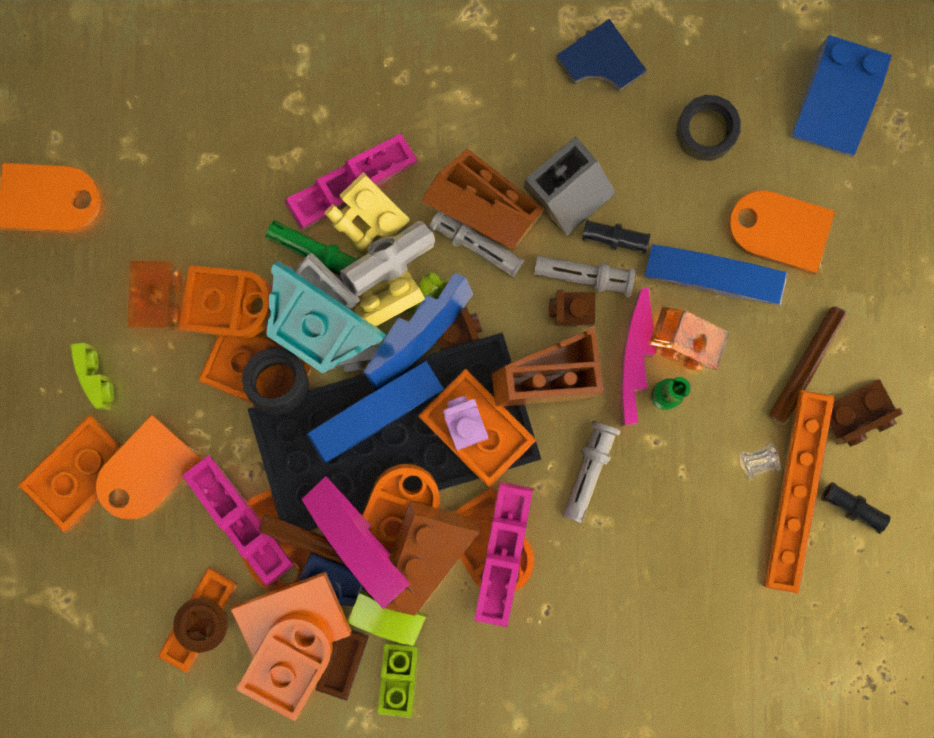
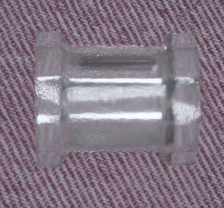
(759, 461)

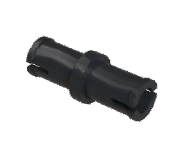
(616, 236)
(855, 508)

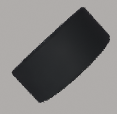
(717, 104)
(268, 358)

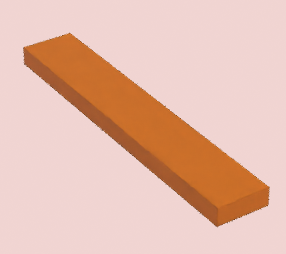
(798, 491)

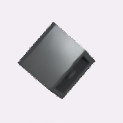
(570, 186)

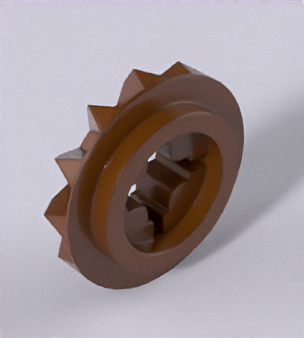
(186, 619)

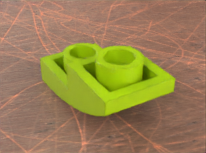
(96, 387)
(385, 622)
(398, 681)

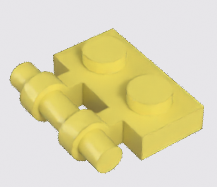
(373, 206)
(388, 299)

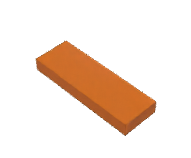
(212, 587)

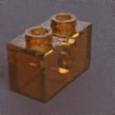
(143, 280)
(689, 339)

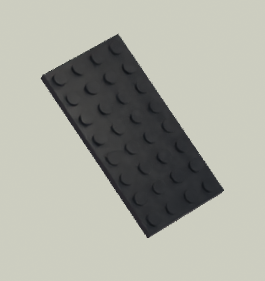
(296, 467)

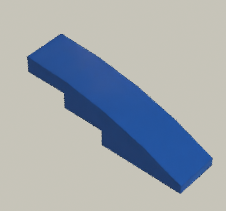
(716, 274)
(411, 339)
(375, 412)

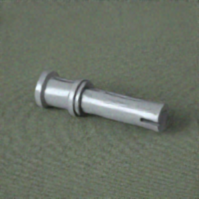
(477, 242)
(545, 265)
(594, 457)

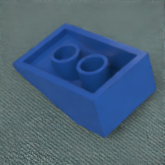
(841, 95)

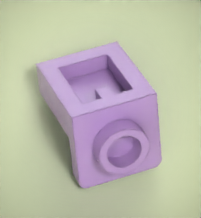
(464, 422)

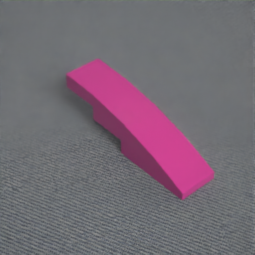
(378, 163)
(635, 350)
(237, 520)
(354, 543)
(503, 554)

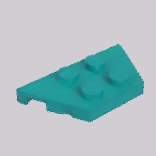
(315, 323)

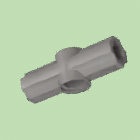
(387, 258)

